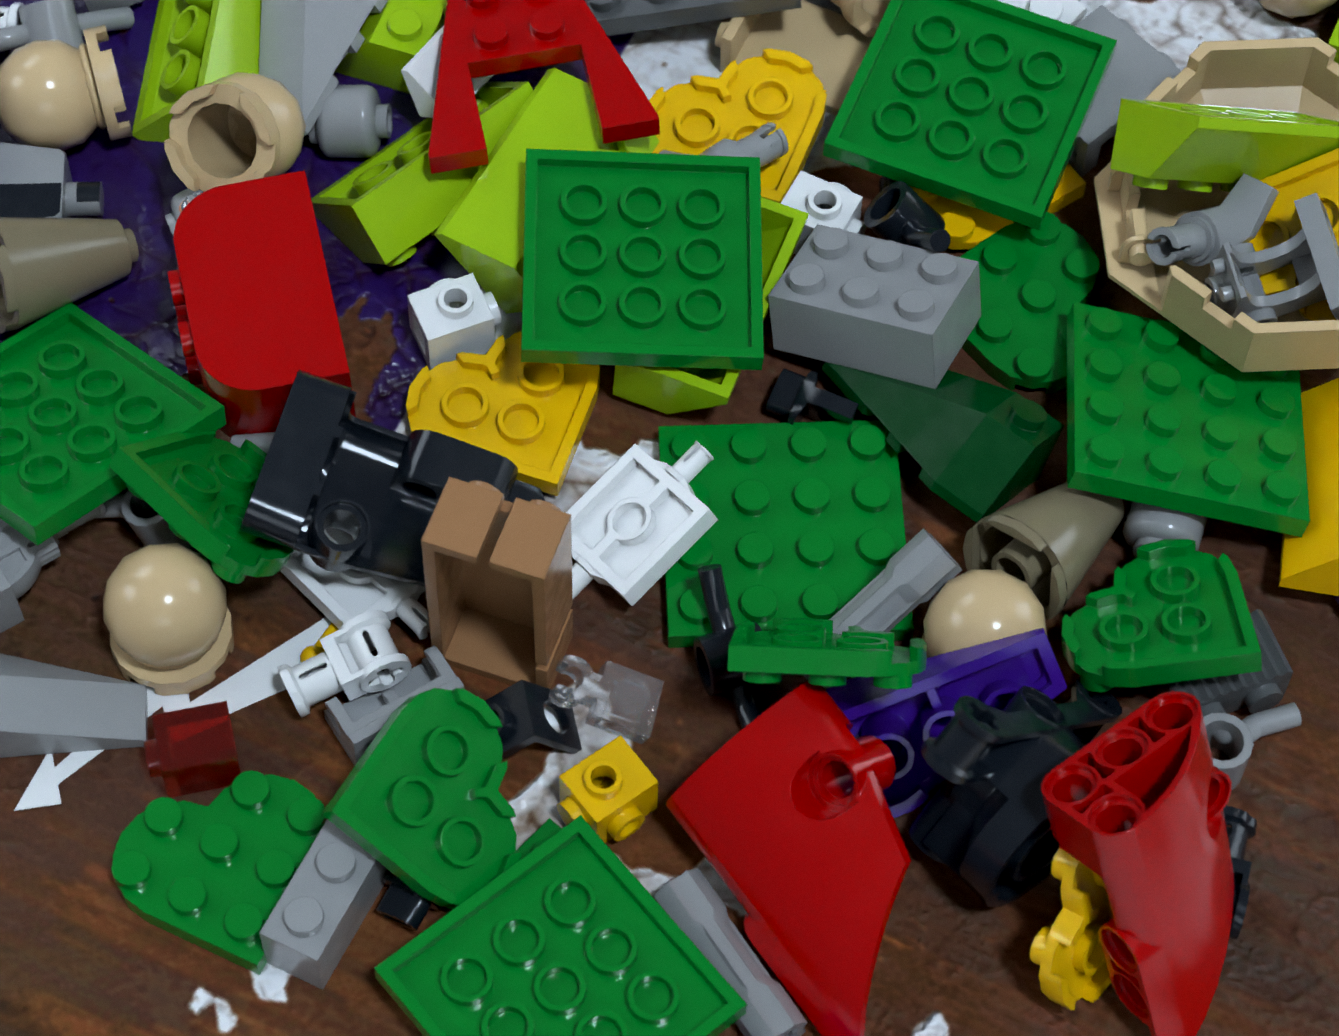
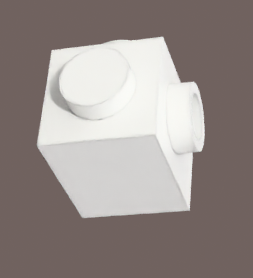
(826, 203)
(453, 319)

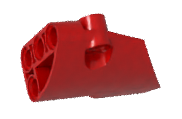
(1152, 824)
(805, 847)

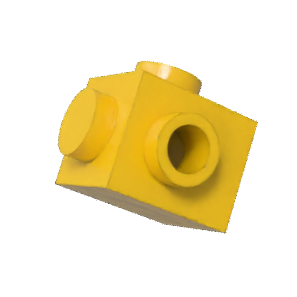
(609, 791)

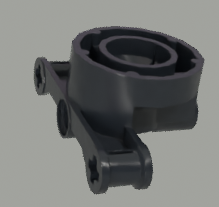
(994, 817)

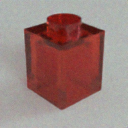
(193, 749)

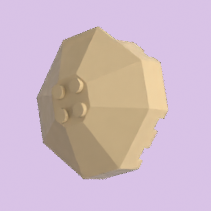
(1233, 73)

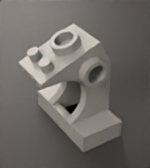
(1311, 251)

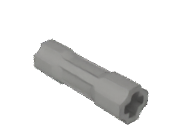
(907, 581)
(705, 921)

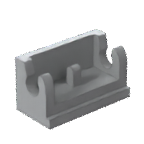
(362, 718)

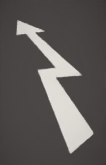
(240, 690)

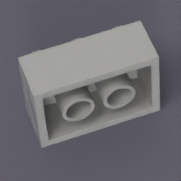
(875, 305)

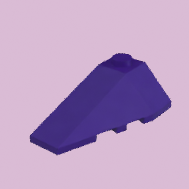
(912, 715)

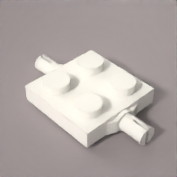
(638, 522)
(354, 592)

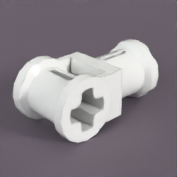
(348, 663)

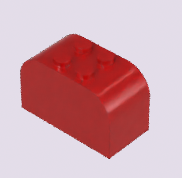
(255, 298)

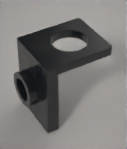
(525, 722)

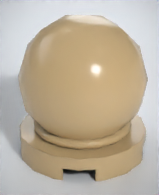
(61, 93)
(234, 131)
(980, 609)
(167, 619)

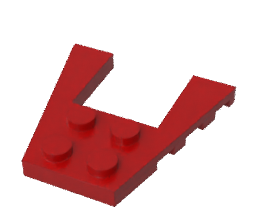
(521, 35)

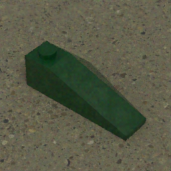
(968, 435)

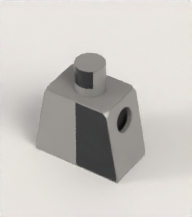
(40, 185)

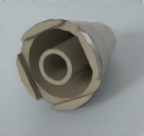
(57, 263)
(1045, 541)

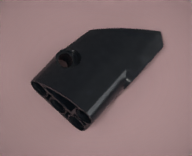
(361, 480)

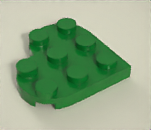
(1025, 301)
(203, 494)
(1163, 622)
(827, 658)
(431, 797)
(218, 866)

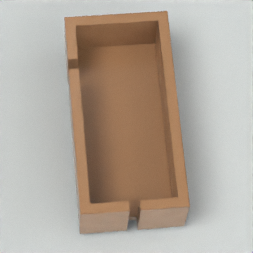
(499, 583)

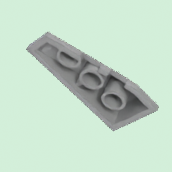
(307, 42)
(67, 710)

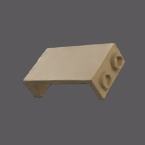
(810, 32)

